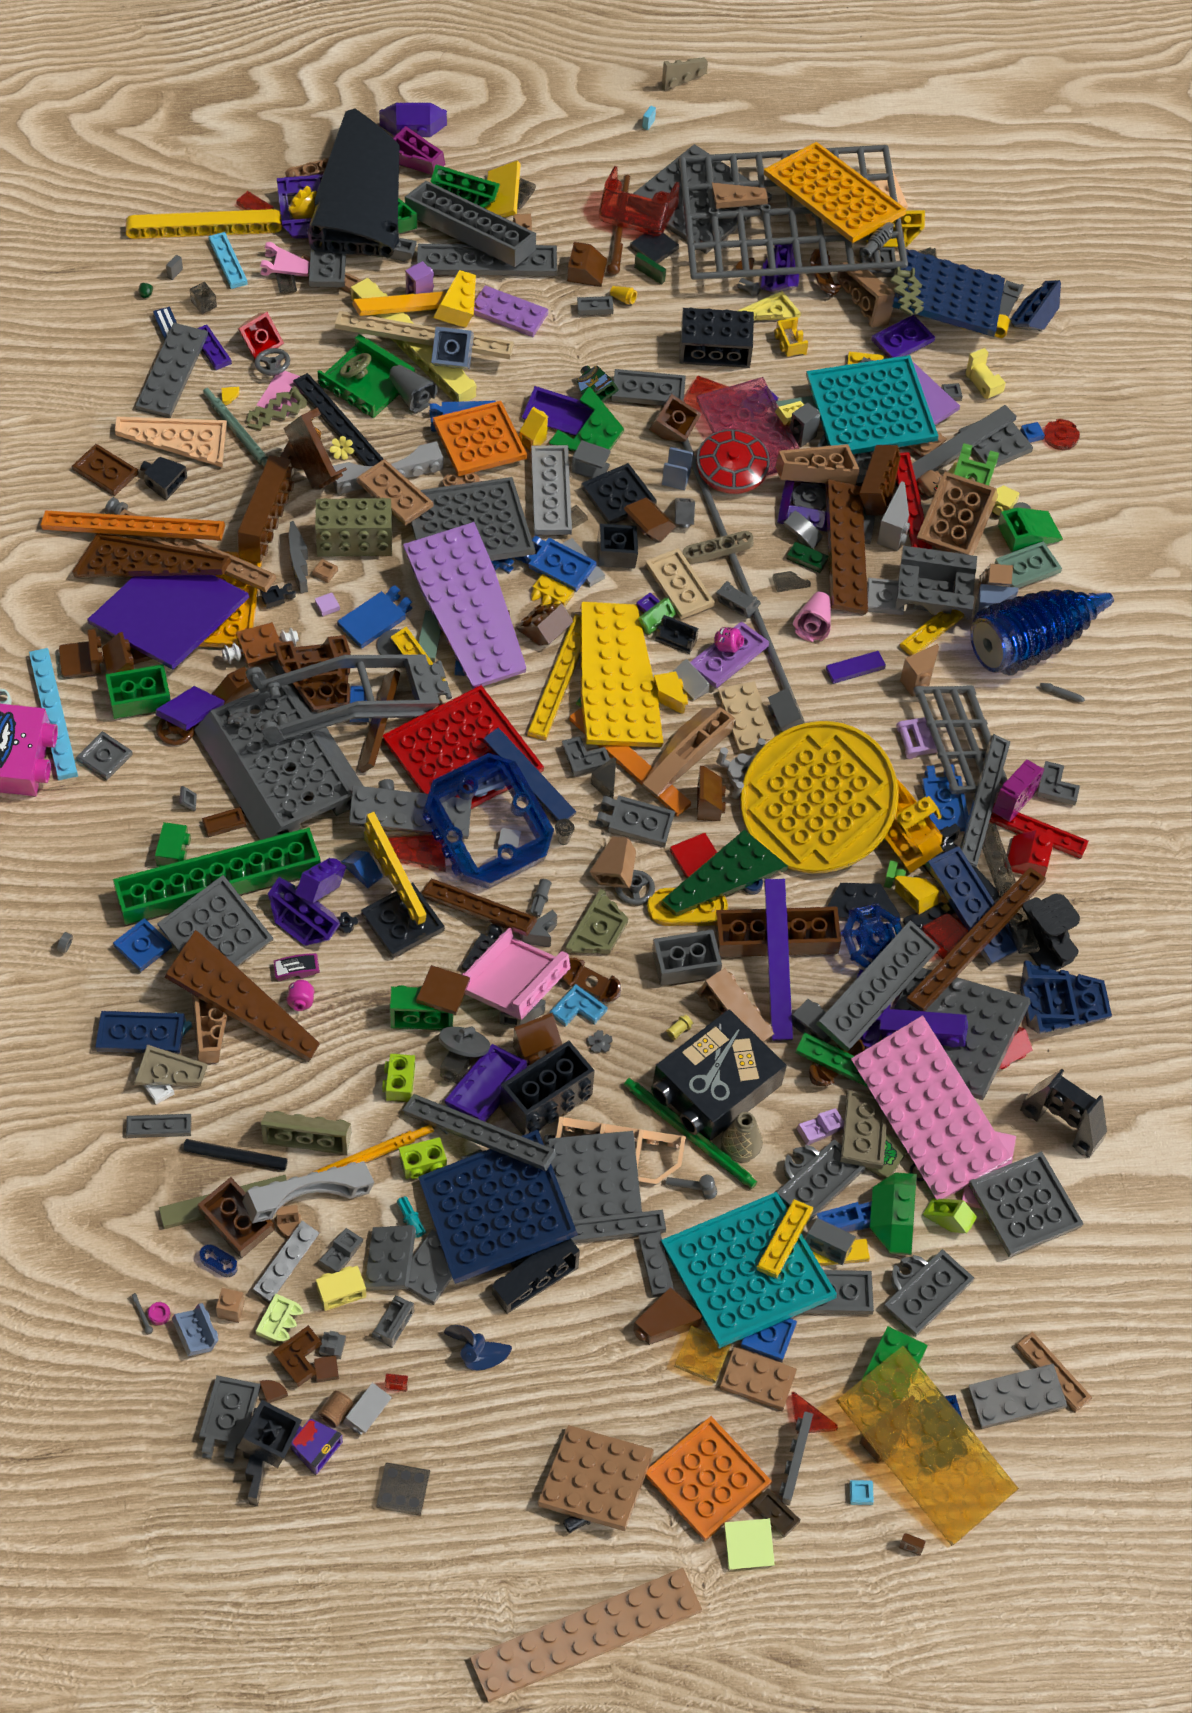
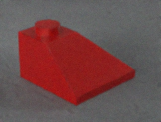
(260, 334)

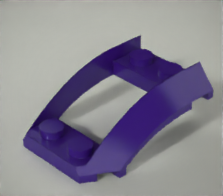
(289, 187)
(816, 517)

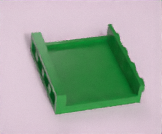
(373, 390)

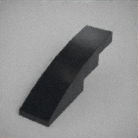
(254, 1474)

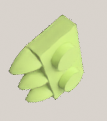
(277, 1318)

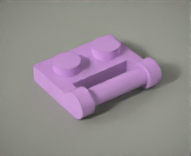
(922, 736)

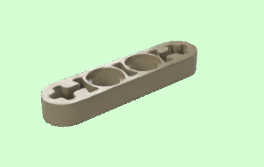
(717, 544)

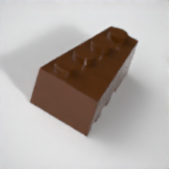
(880, 479)

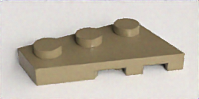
(682, 72)
(168, 1068)

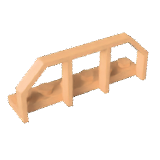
(652, 1138)

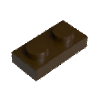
(780, 1516)

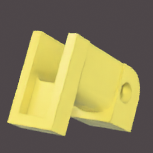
(982, 376)

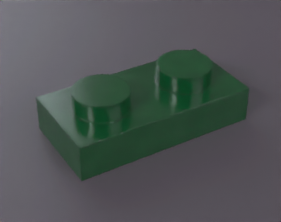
(807, 557)

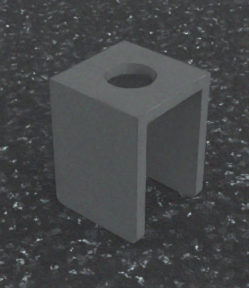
(590, 460)

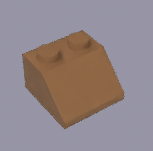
(919, 669)

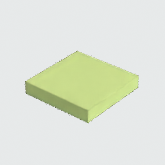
(749, 1544)

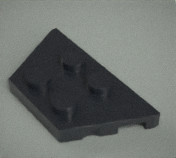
(861, 895)

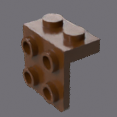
(81, 657)

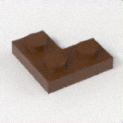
(293, 1353)

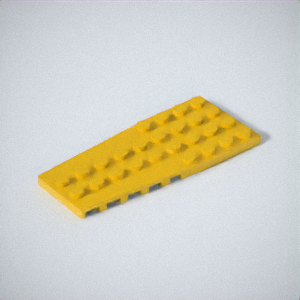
(617, 678)

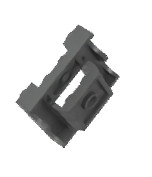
(929, 579)

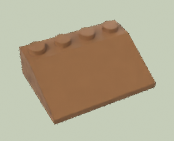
(958, 514)

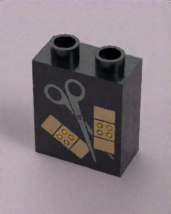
(717, 1076)

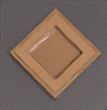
(325, 570)

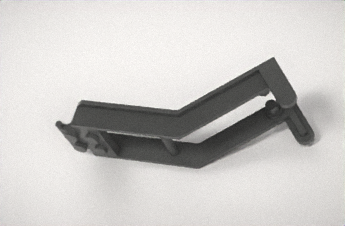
(423, 678)

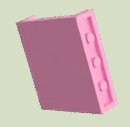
(514, 975)

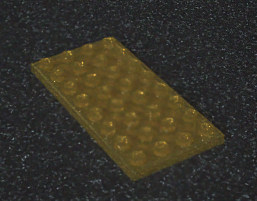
(927, 1445)

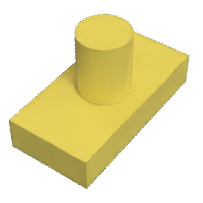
(785, 412)

